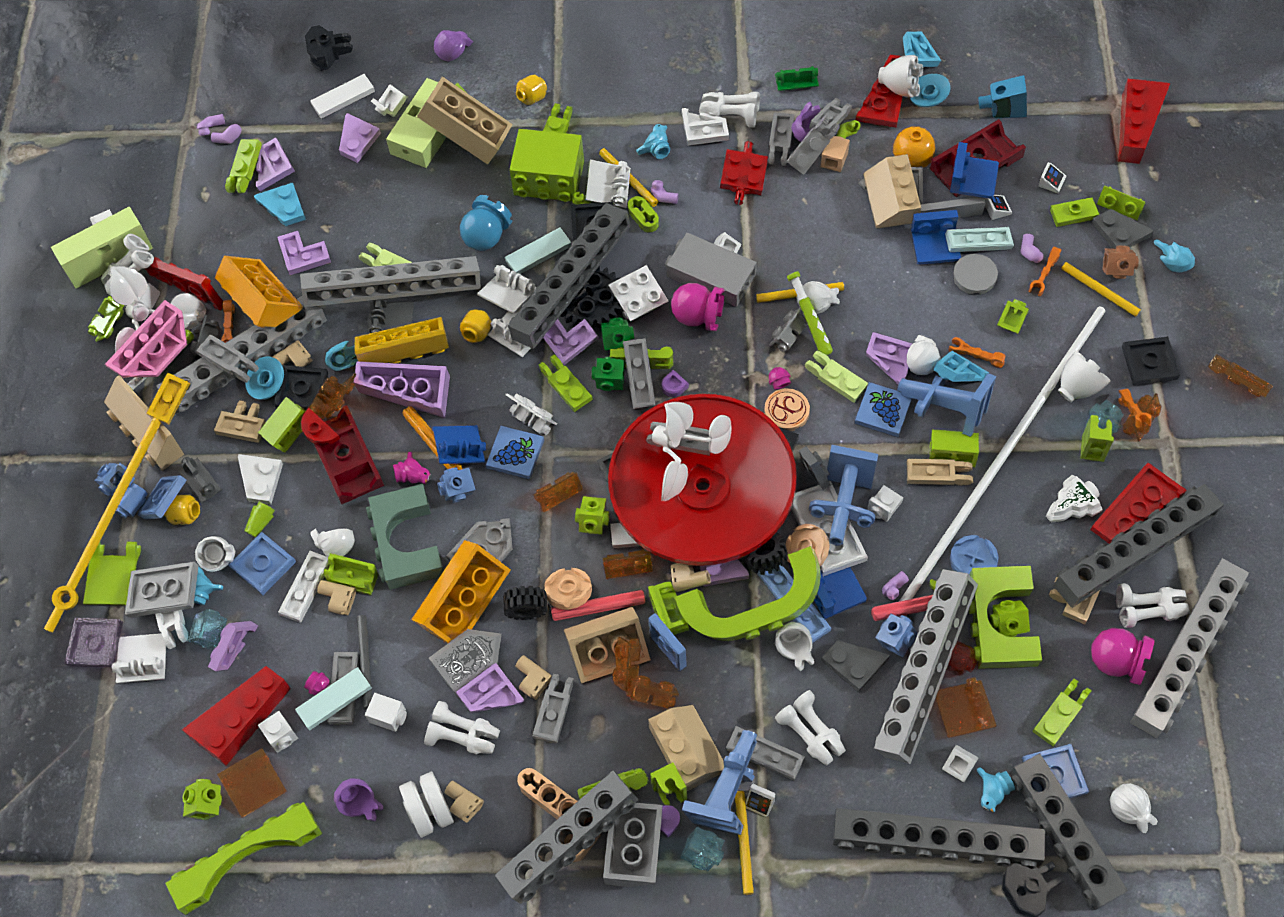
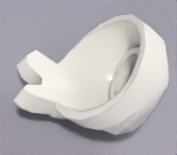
(820, 296)
(922, 356)
(334, 541)
(214, 553)
(795, 643)
(1132, 806)

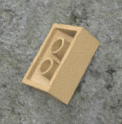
(892, 192)
(595, 641)
(687, 745)

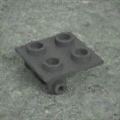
(389, 315)

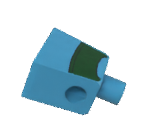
(1006, 98)

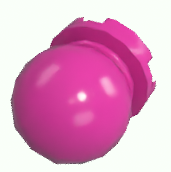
(696, 305)
(1120, 653)

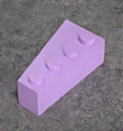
(405, 384)

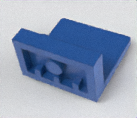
(973, 175)
(929, 236)
(838, 593)

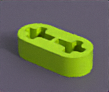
(646, 211)

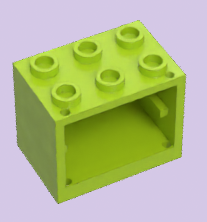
(546, 164)

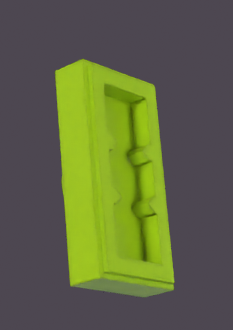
(1074, 212)

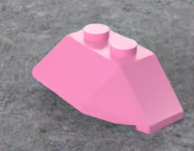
(152, 344)

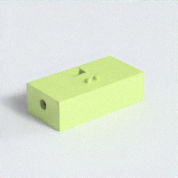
(411, 136)
(96, 247)

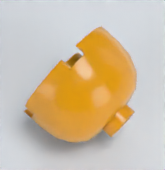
(916, 143)

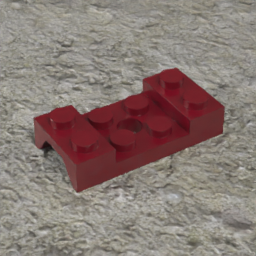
(989, 142)
(354, 473)

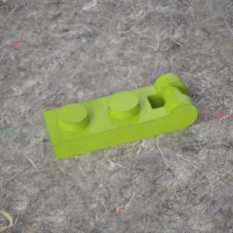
(657, 358)

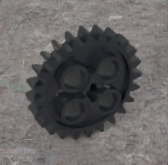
(591, 298)

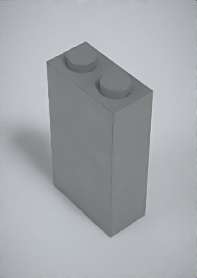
(712, 267)

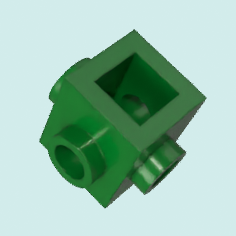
(610, 331)
(609, 374)

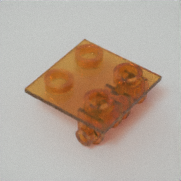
(331, 396)
(965, 708)
(252, 782)

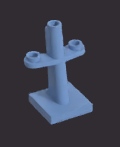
(969, 403)
(850, 469)
(717, 809)

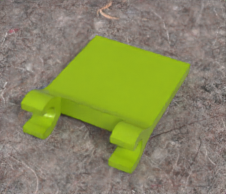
(110, 576)

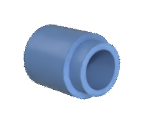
(131, 501)

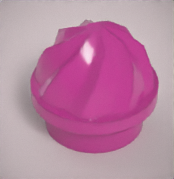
(779, 378)
(316, 683)

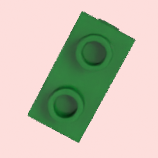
(797, 79)

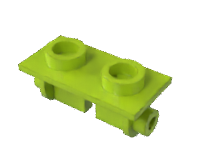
(1121, 202)
(103, 326)

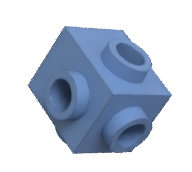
(108, 471)
(462, 479)
(897, 634)

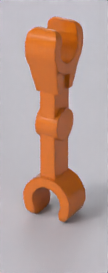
(1052, 259)
(229, 310)
(996, 359)
(1127, 401)

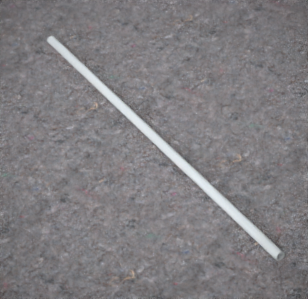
(1000, 459)

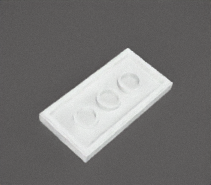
(838, 557)

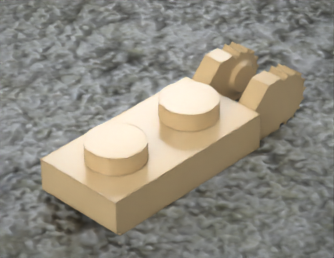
(938, 472)

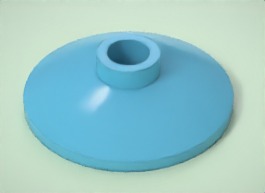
(933, 90)
(266, 379)

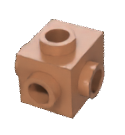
(1120, 262)

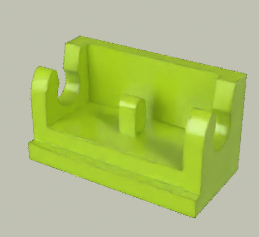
(283, 425)
(1096, 441)
(954, 446)
(352, 573)
(665, 606)
(668, 781)

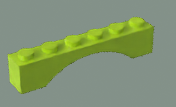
(196, 885)

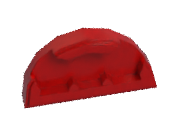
(316, 429)

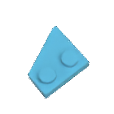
(917, 44)
(282, 203)
(959, 369)

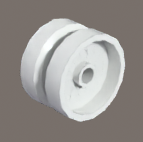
(423, 805)

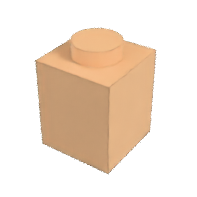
(835, 153)

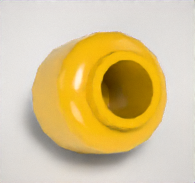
(531, 89)
(475, 326)
(183, 510)

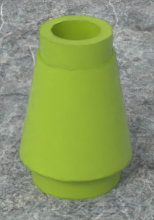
(259, 518)

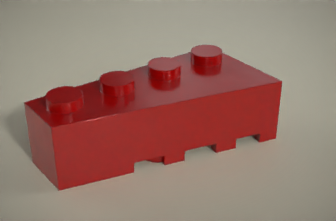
(1138, 116)
(236, 717)

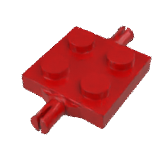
(743, 172)

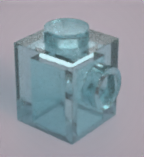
(207, 628)

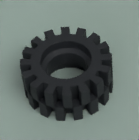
(769, 561)
(525, 602)

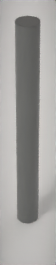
(364, 656)

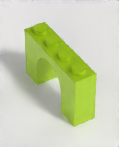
(991, 647)

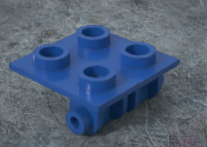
(459, 444)

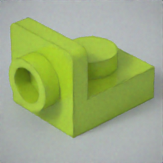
(1013, 316)

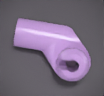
(210, 121)
(227, 136)
(661, 194)
(1029, 251)
(891, 587)

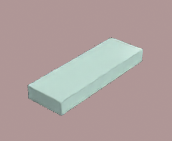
(979, 239)
(538, 251)
(333, 698)

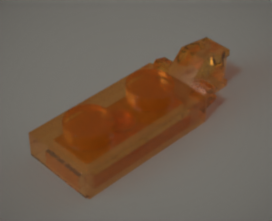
(1240, 375)

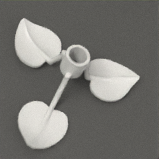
(129, 284)
(678, 419)

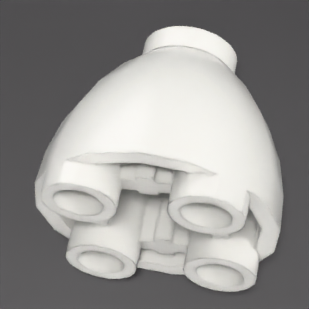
(902, 76)
(1081, 378)

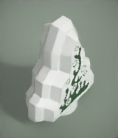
(1075, 500)

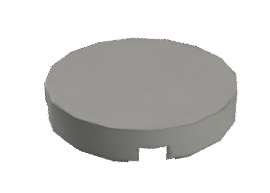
(975, 274)

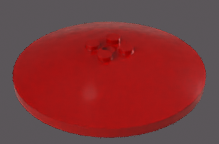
(746, 495)

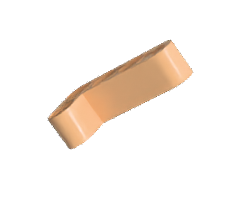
(554, 807)

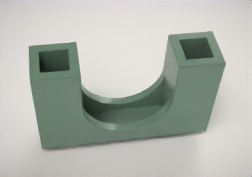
(389, 511)

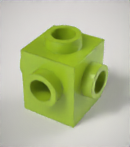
(592, 515)
(1010, 618)
(202, 800)

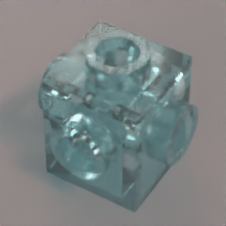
(1107, 411)
(703, 849)

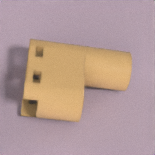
(295, 353)
(686, 577)
(339, 595)
(535, 679)
(464, 802)

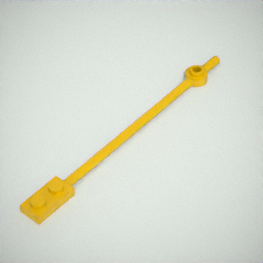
(162, 410)

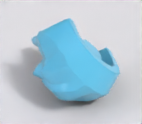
(1177, 257)
(340, 357)

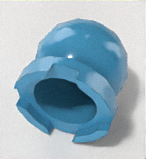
(484, 224)

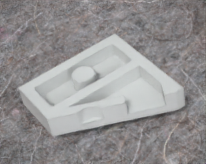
(704, 128)
(260, 477)

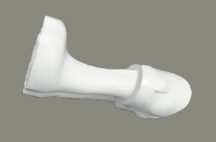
(718, 104)
(137, 256)
(1166, 599)
(471, 740)
(816, 749)

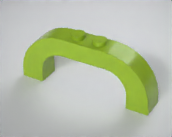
(768, 616)

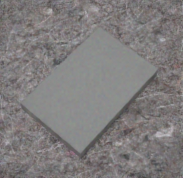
(162, 589)

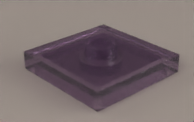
(93, 642)

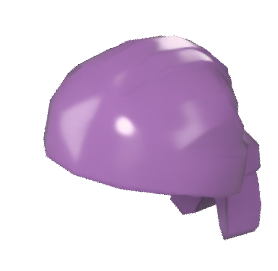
(451, 44)
(801, 125)
(356, 798)

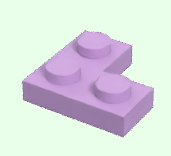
(299, 257)
(571, 343)

